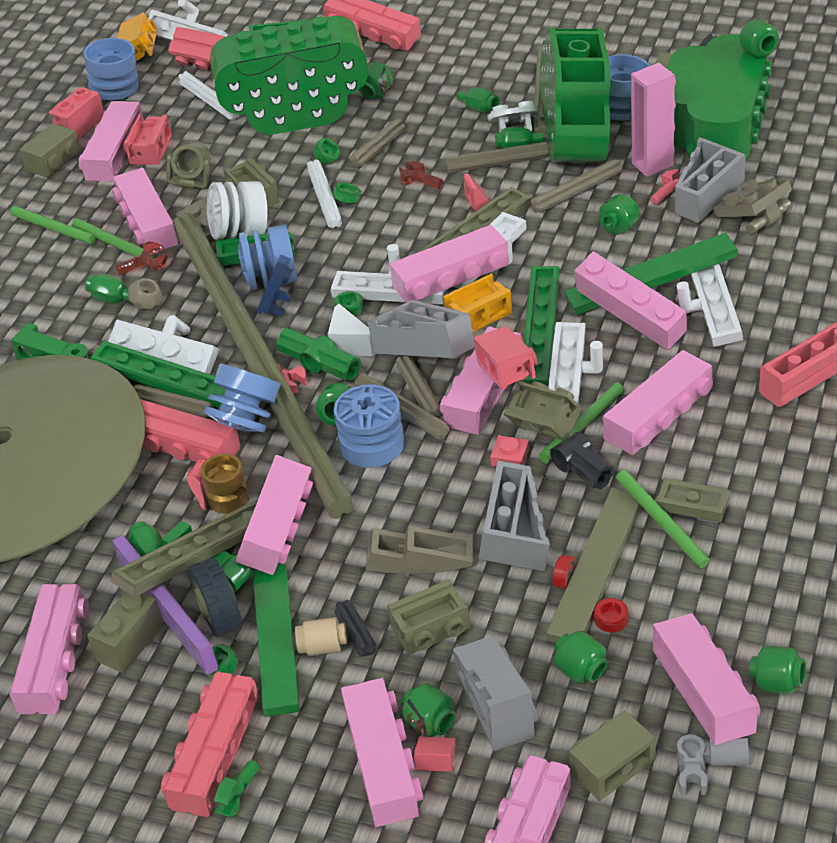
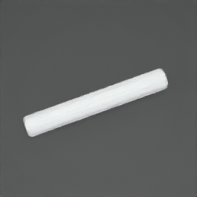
(204, 92)
(324, 194)

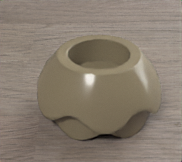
(145, 293)

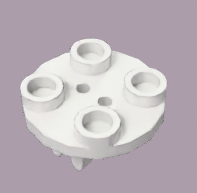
(523, 113)

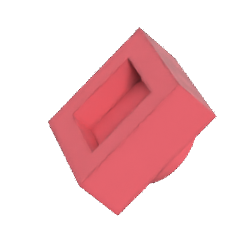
(509, 450)

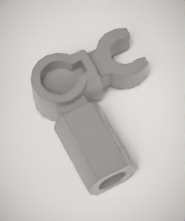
(694, 753)

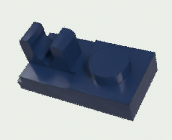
(272, 292)

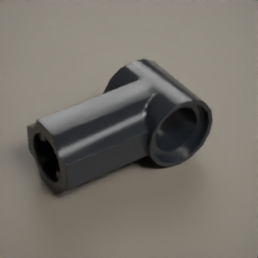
(577, 455)

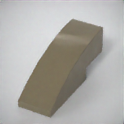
(418, 551)

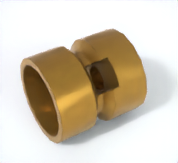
(224, 483)

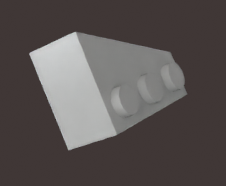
(708, 178)
(422, 331)
(513, 522)
(496, 692)

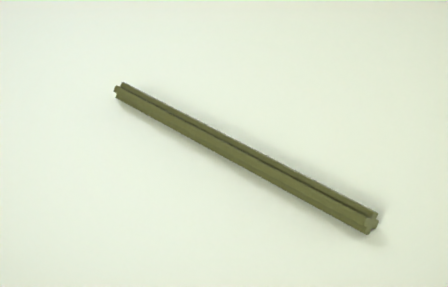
(261, 362)

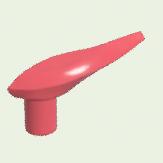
(196, 484)

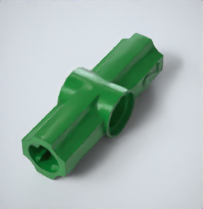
(318, 354)

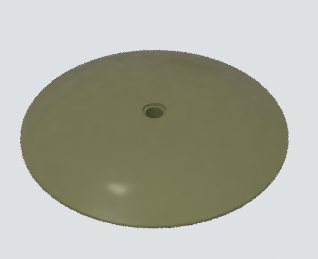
(64, 447)

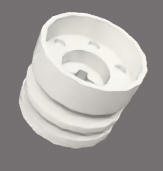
(236, 209)

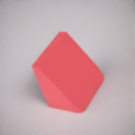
(474, 193)
(434, 754)

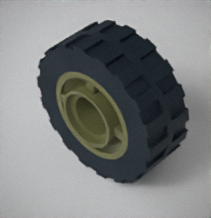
(215, 596)

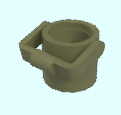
(188, 162)

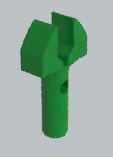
(230, 789)

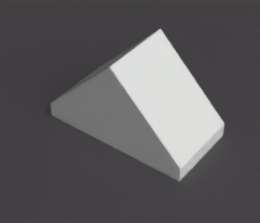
(350, 333)

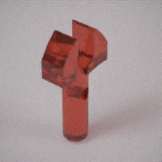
(416, 172)
(144, 259)

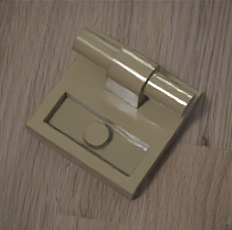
(758, 200)

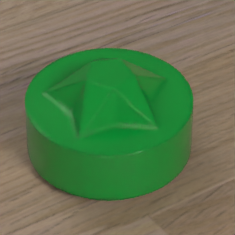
(326, 151)
(346, 192)
(350, 301)
(225, 658)

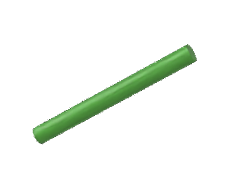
(53, 225)
(109, 238)
(587, 416)
(663, 519)

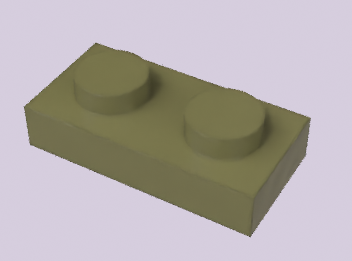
(693, 499)

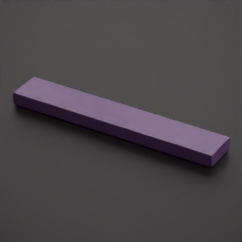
(173, 614)

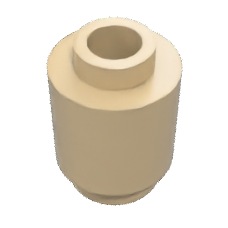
(320, 636)

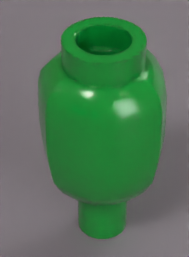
(479, 99)
(516, 137)
(107, 288)
(144, 538)

